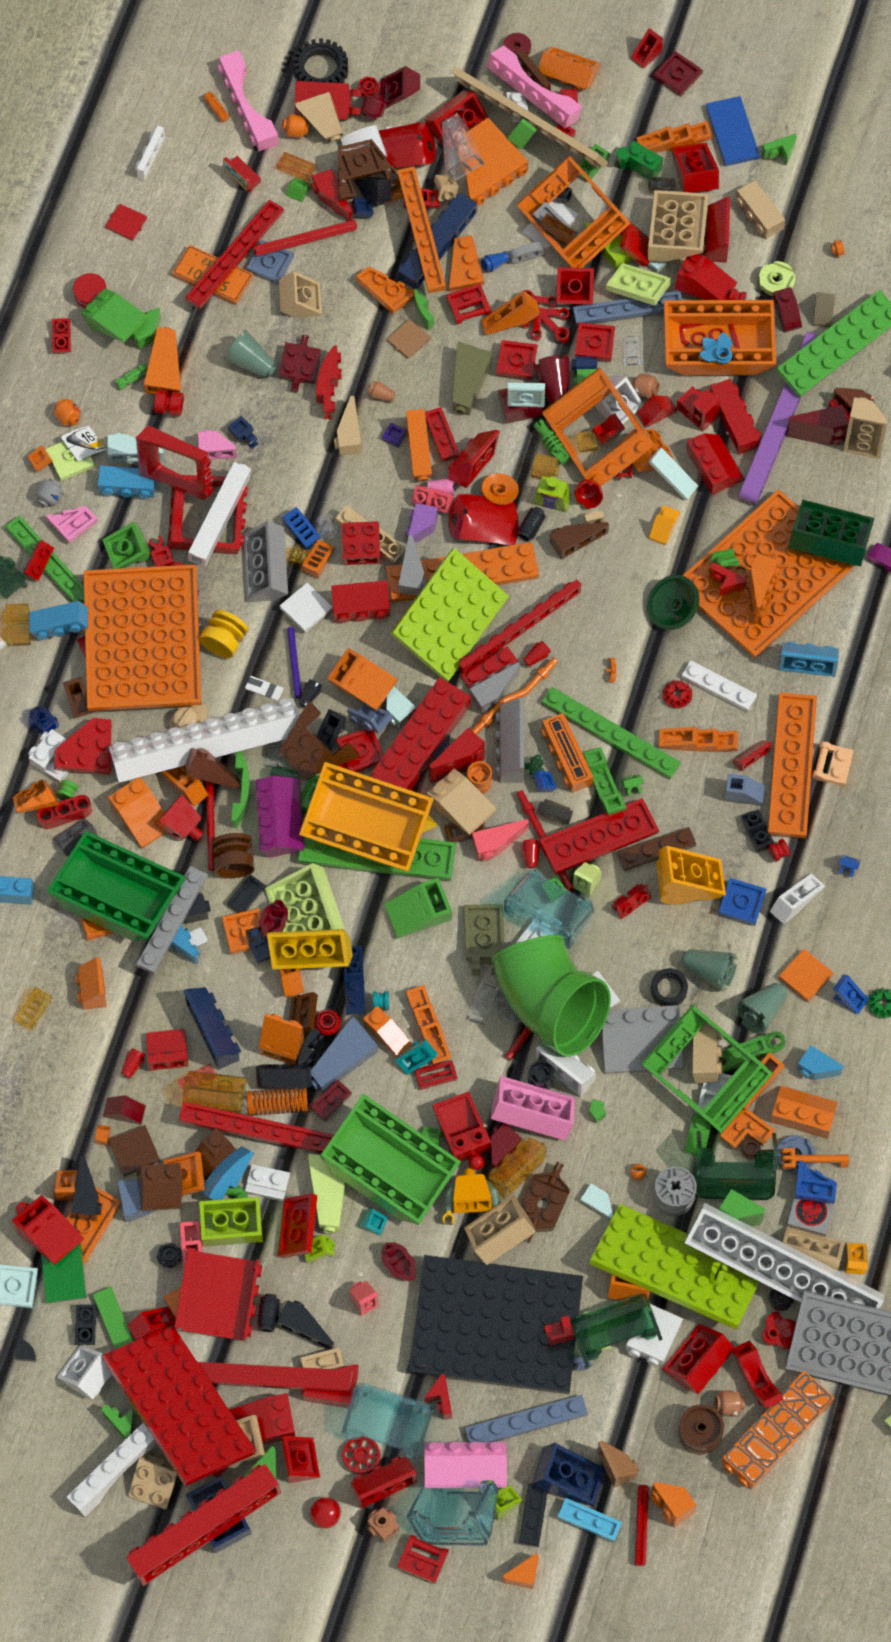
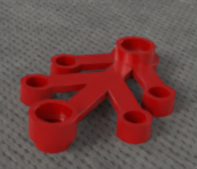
(544, 316)

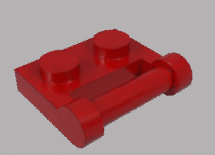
(467, 298)
(421, 1565)

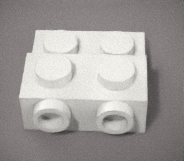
(43, 755)

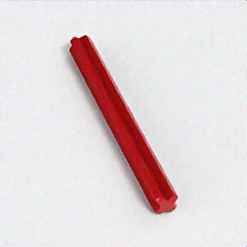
(306, 237)

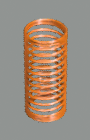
(252, 1108)

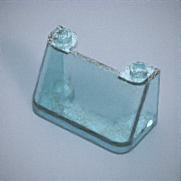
(549, 906)
(388, 1419)
(454, 1516)

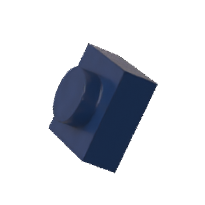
(362, 207)

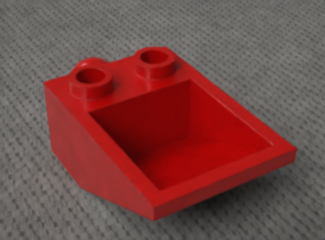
(463, 1129)
(46, 1229)

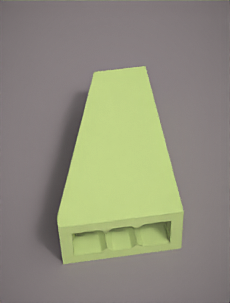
(330, 1195)

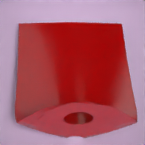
(404, 148)
(483, 520)

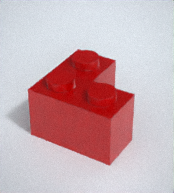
(699, 407)

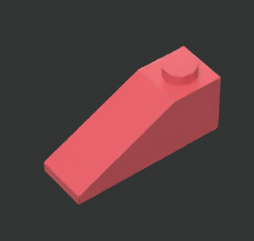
(496, 839)

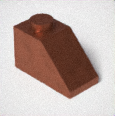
(846, 396)

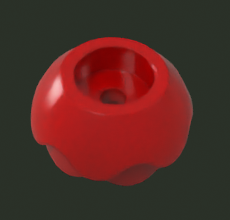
(368, 82)

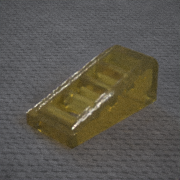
(32, 998)

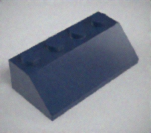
(212, 1029)

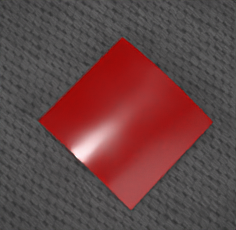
(635, 244)

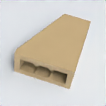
(322, 115)

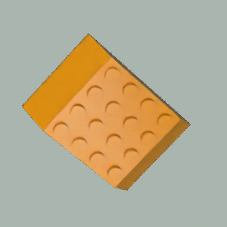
(366, 817)

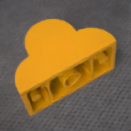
(688, 876)

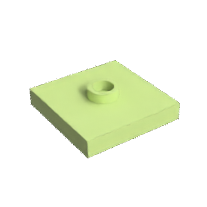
(66, 463)

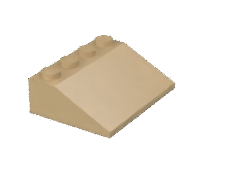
(677, 225)

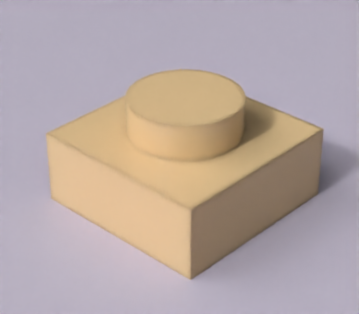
(594, 517)

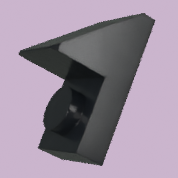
(331, 728)

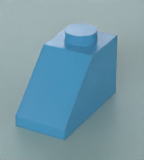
(818, 1065)

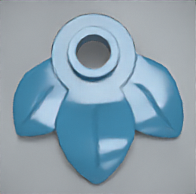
(715, 348)

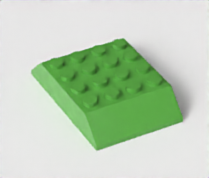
(389, 1161)

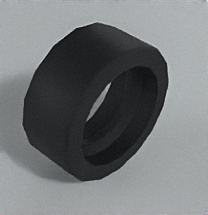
(669, 973)

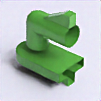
(725, 558)

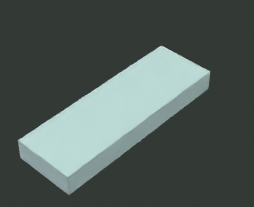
(673, 473)

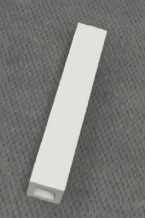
(219, 514)

